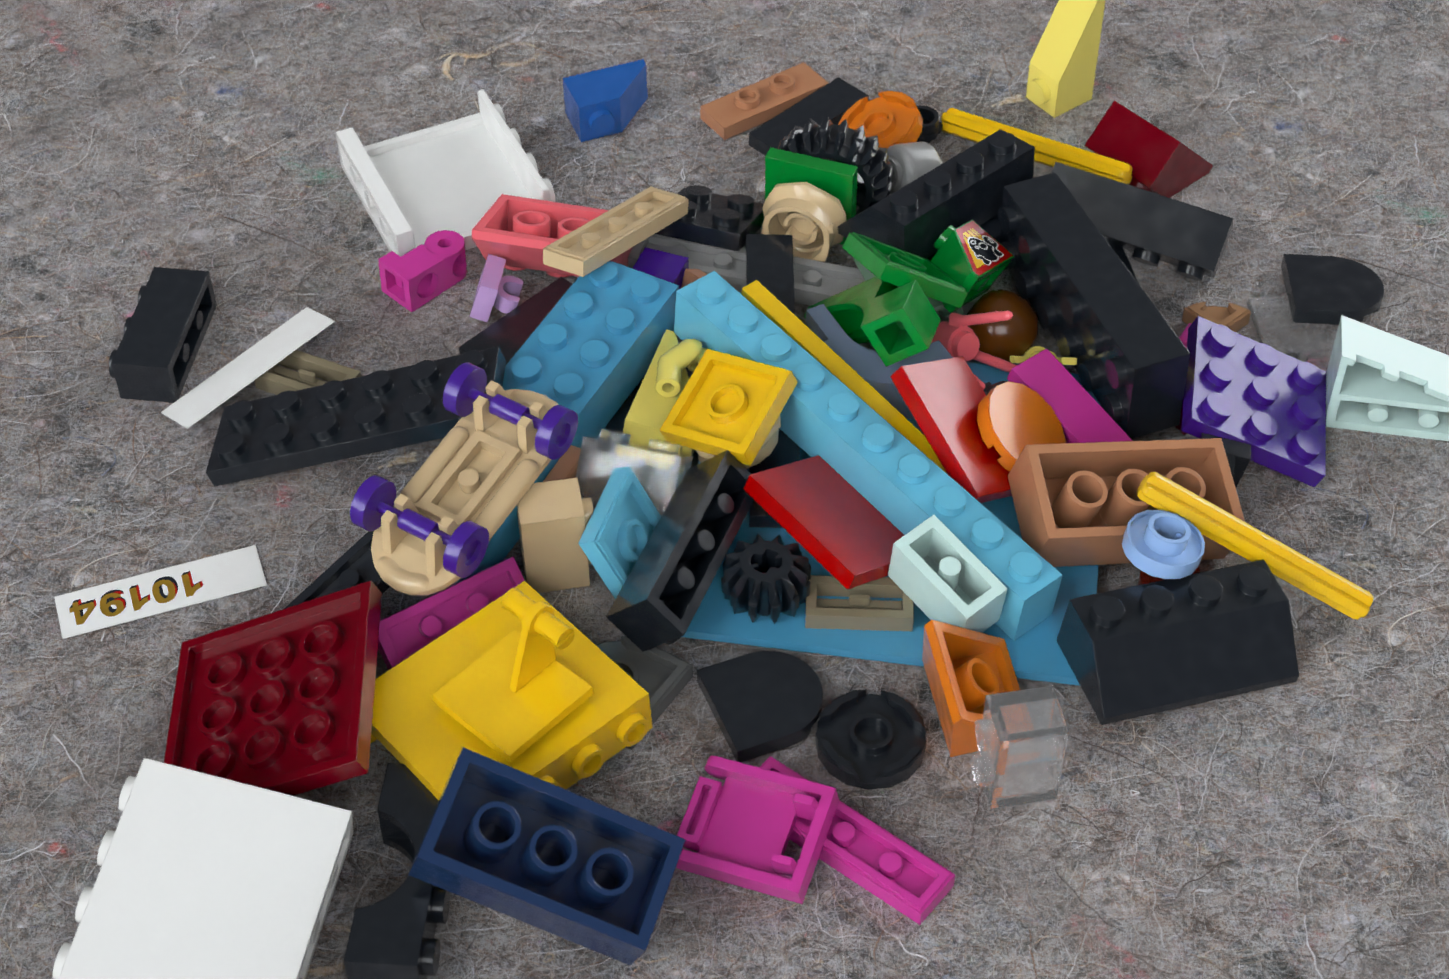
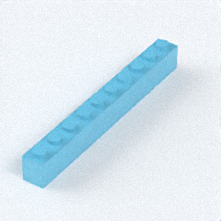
(867, 450)

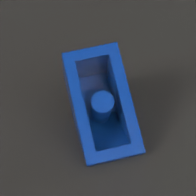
(605, 99)

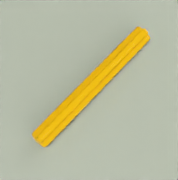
(1046, 150)
(1256, 546)

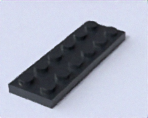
(340, 419)

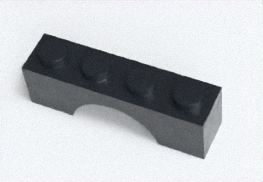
(398, 932)

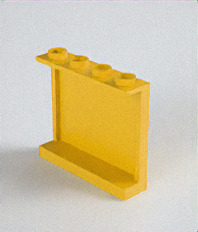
(574, 749)

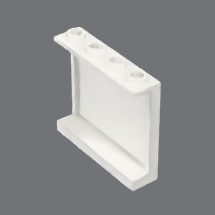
(440, 176)
(207, 882)

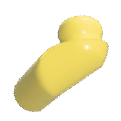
(673, 362)

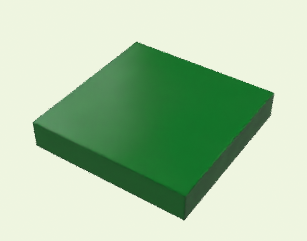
(828, 175)
(902, 267)

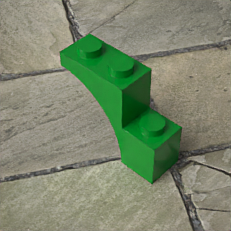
(887, 316)

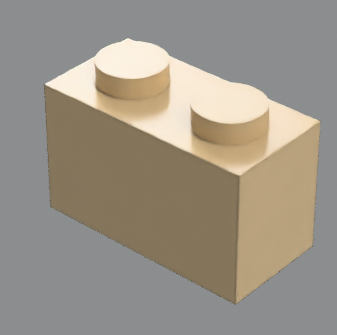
(549, 529)

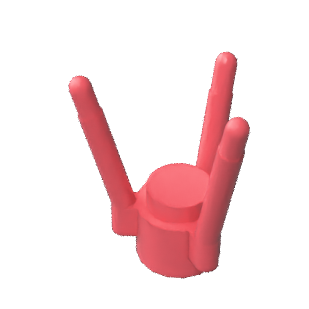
(962, 340)

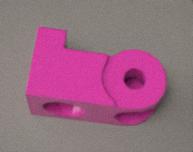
(424, 270)

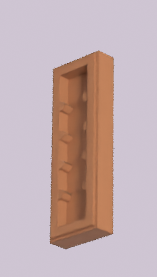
(760, 101)

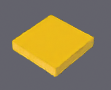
(729, 406)

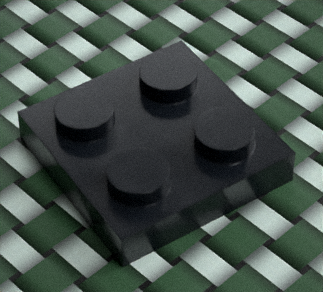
(716, 219)

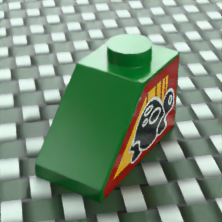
(970, 259)

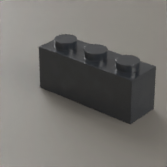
(163, 335)

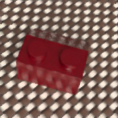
(1156, 157)

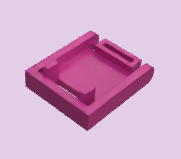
(748, 824)

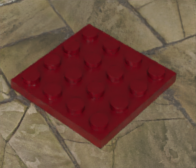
(281, 695)

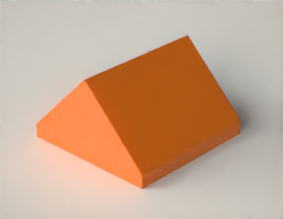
(961, 672)

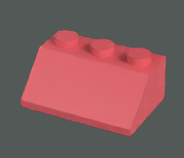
(523, 226)

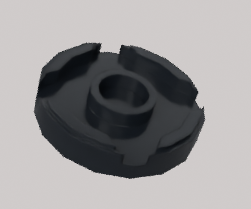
(870, 739)

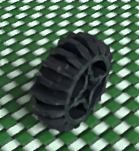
(848, 147)

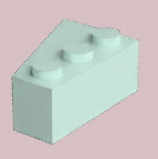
(1386, 384)

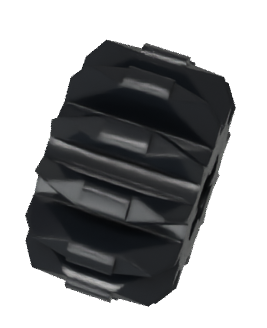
(766, 578)

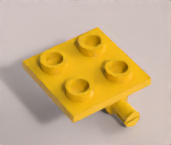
(517, 685)

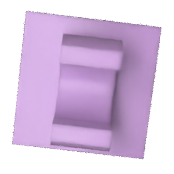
(495, 290)

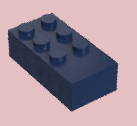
(548, 857)

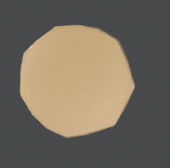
(805, 214)

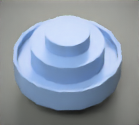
(1163, 544)

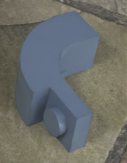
(867, 361)

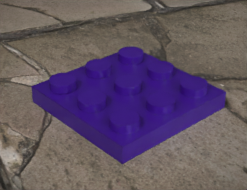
(1256, 398)

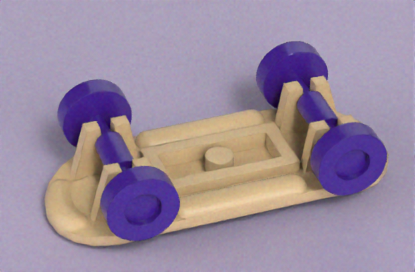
(465, 486)

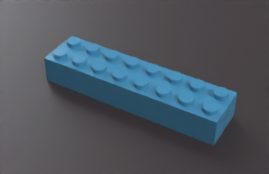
(589, 358)

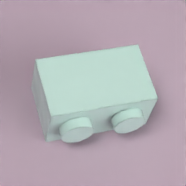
(946, 578)

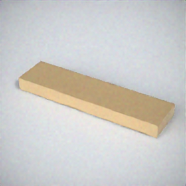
(615, 231)

